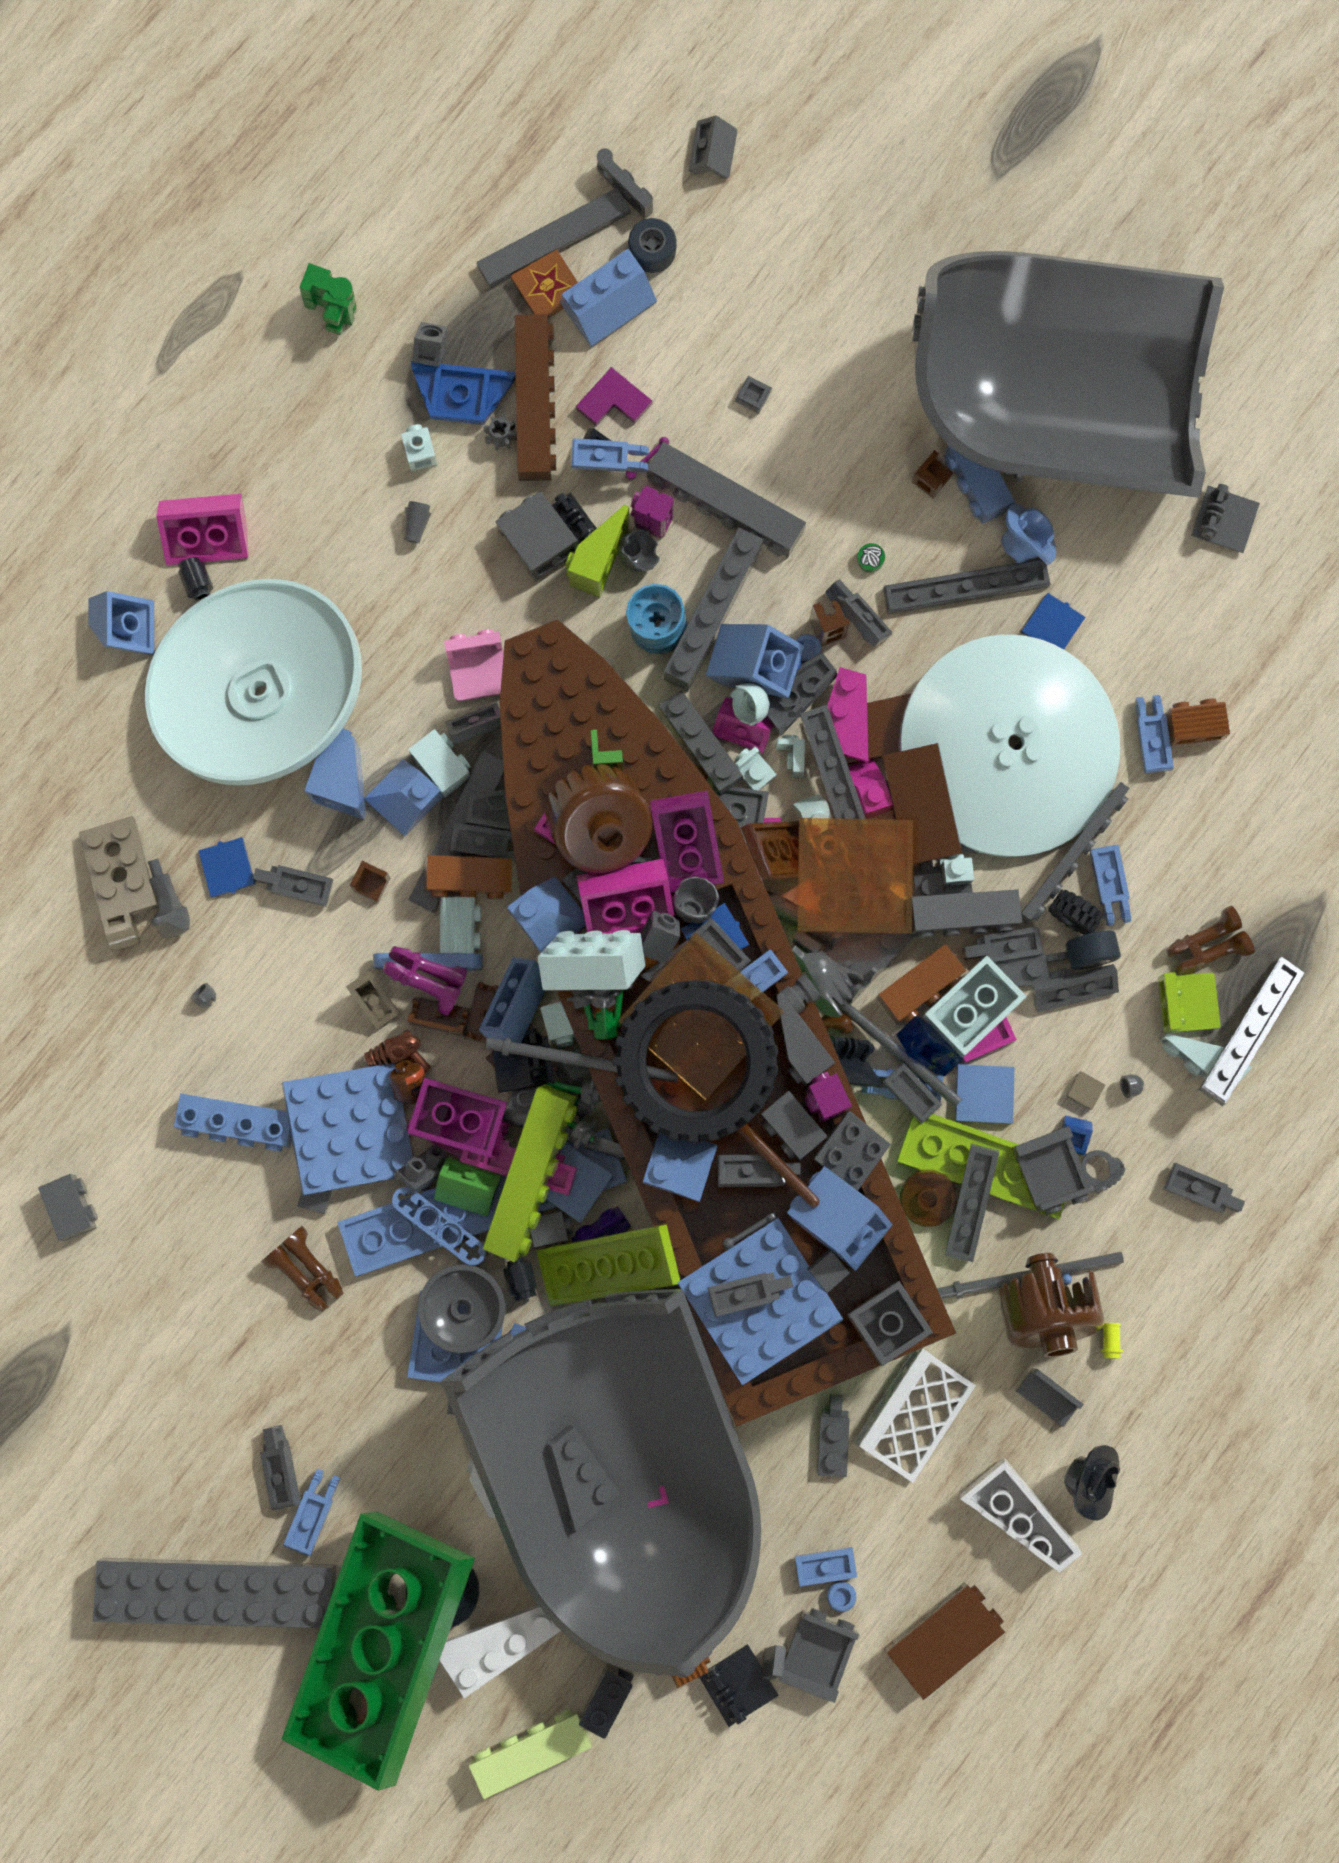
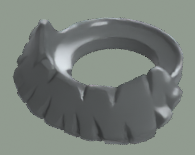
(1116, 1170)

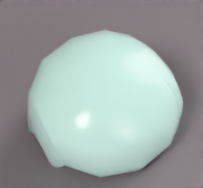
(750, 703)

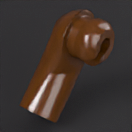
(841, 1023)

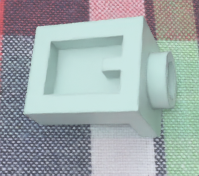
(796, 759)
(754, 769)

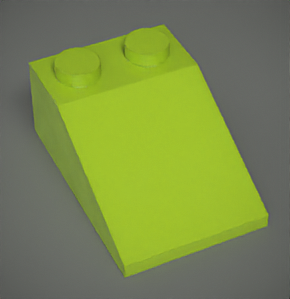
(596, 554)

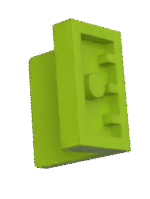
(1188, 1002)

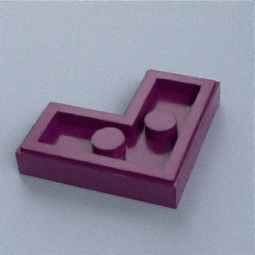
(611, 392)

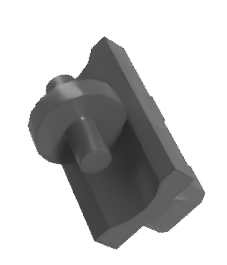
(422, 1170)

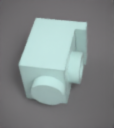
(422, 455)
(956, 870)

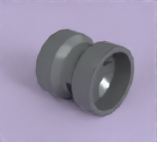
(801, 993)

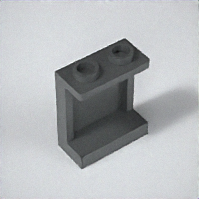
(537, 535)
(1052, 1171)
(819, 1654)

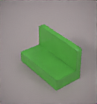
(609, 758)
(466, 1186)

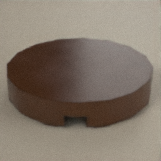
(928, 1198)

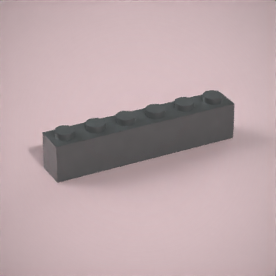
(724, 499)
(713, 609)

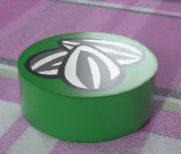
(871, 557)

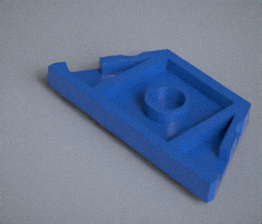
(461, 391)

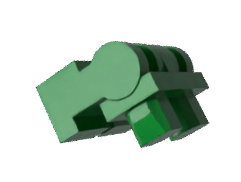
(332, 293)

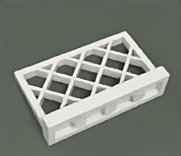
(891, 1404)

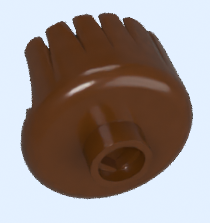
(598, 819)
(1044, 1309)

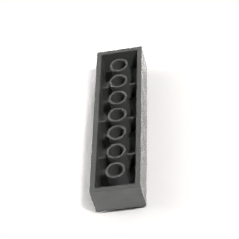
(212, 1592)

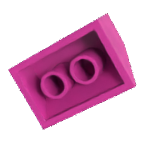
(203, 528)
(625, 897)

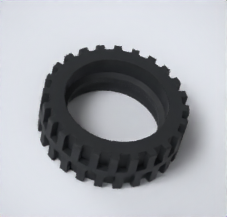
(633, 1072)

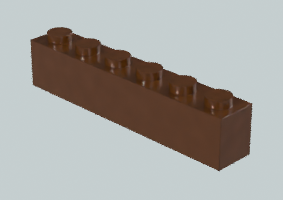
(533, 397)

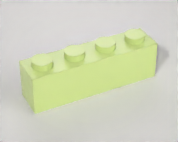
(529, 1754)

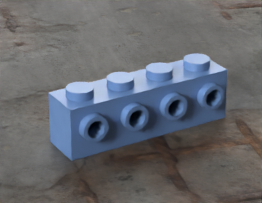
(233, 1120)

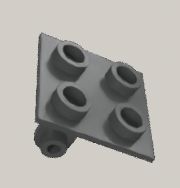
(1225, 518)
(852, 1150)

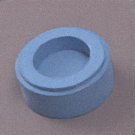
(811, 646)
(841, 1596)

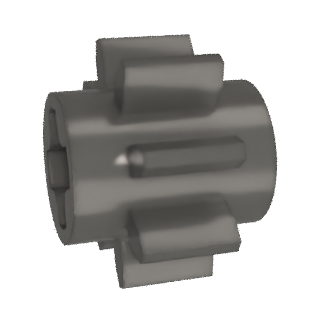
(502, 425)

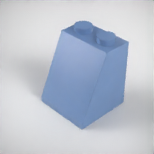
(755, 656)
(338, 777)
(842, 1220)

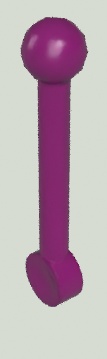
(632, 475)

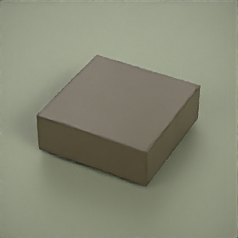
(1085, 1090)

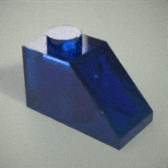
(928, 1047)

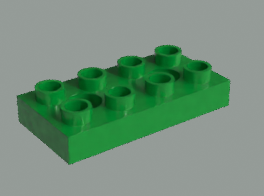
(377, 1650)

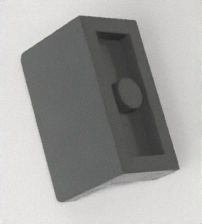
(713, 147)
(1048, 1396)

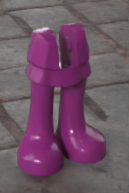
(452, 976)

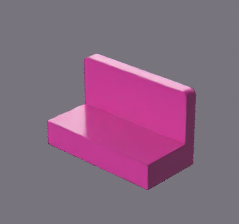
(732, 729)

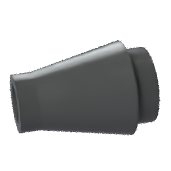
(416, 519)

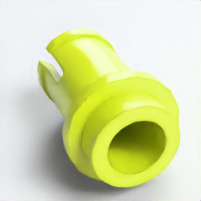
(1111, 1341)

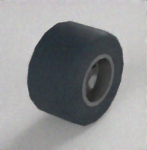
(653, 234)
(1093, 950)

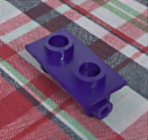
(609, 1223)

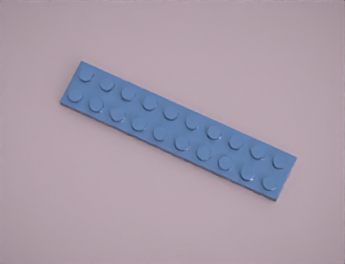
(388, 1237)

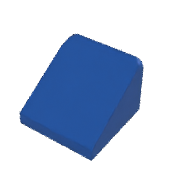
(1081, 1133)

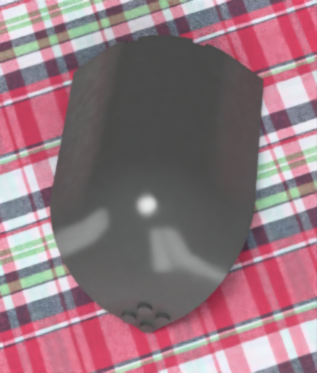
(1067, 367)
(638, 1387)

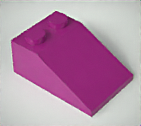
(687, 838)
(457, 1117)

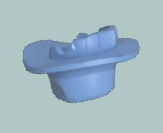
(1028, 535)

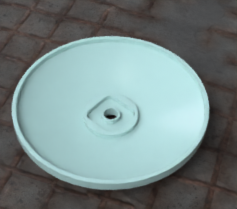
(229, 646)
(1068, 730)

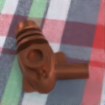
(396, 1050)

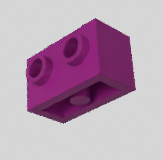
(826, 1097)

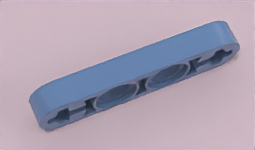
(466, 960)
(441, 1224)

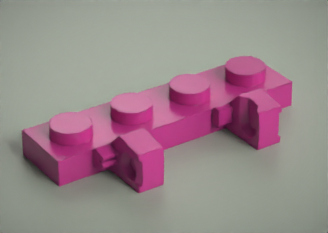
(503, 1156)

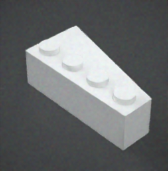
(1016, 1509)
(490, 1649)

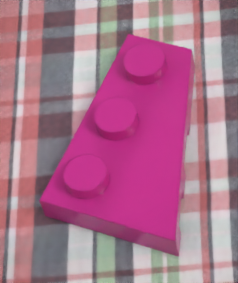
(849, 713)

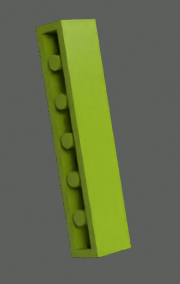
(530, 1172)

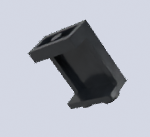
(606, 1700)

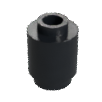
(195, 578)
(520, 1279)

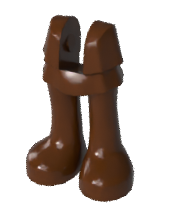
(1228, 923)
(297, 1245)

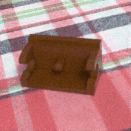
(828, 627)
(481, 1002)
(426, 1015)

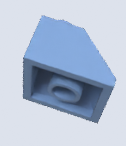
(122, 621)
(404, 797)
(546, 912)
(680, 1166)

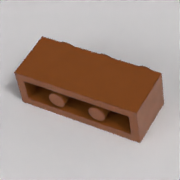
(468, 876)
(921, 985)

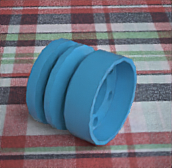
(652, 604)

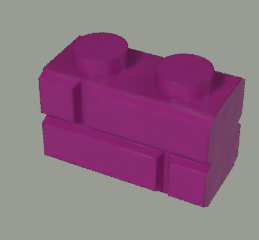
(652, 511)

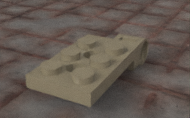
(124, 899)

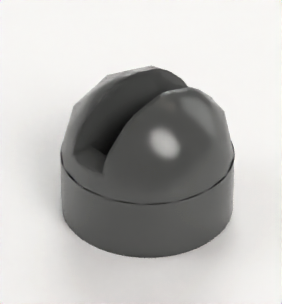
(204, 995)
(1131, 1085)

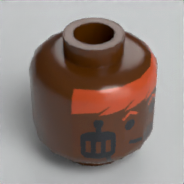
(406, 1081)

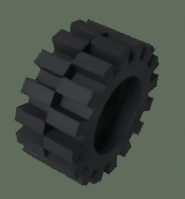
(1075, 912)

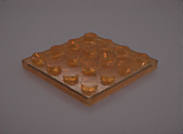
(855, 876)
(698, 1042)

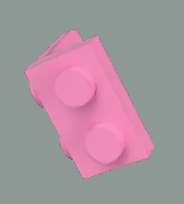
(475, 664)

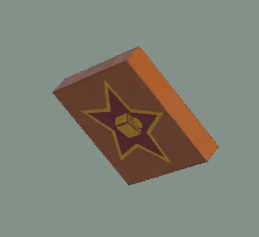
(544, 283)

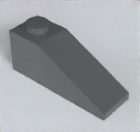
(802, 1049)

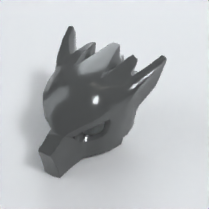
(829, 979)

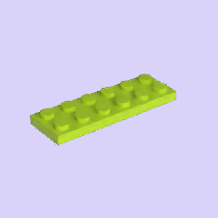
(945, 1146)
(608, 1265)

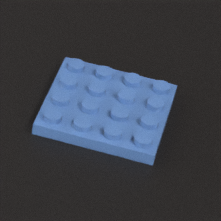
(346, 1129)
(769, 1332)

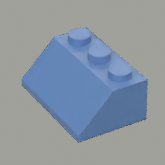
(608, 298)

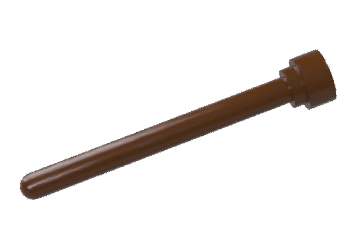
(777, 1164)

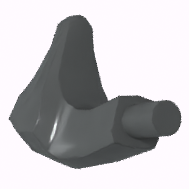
(172, 916)

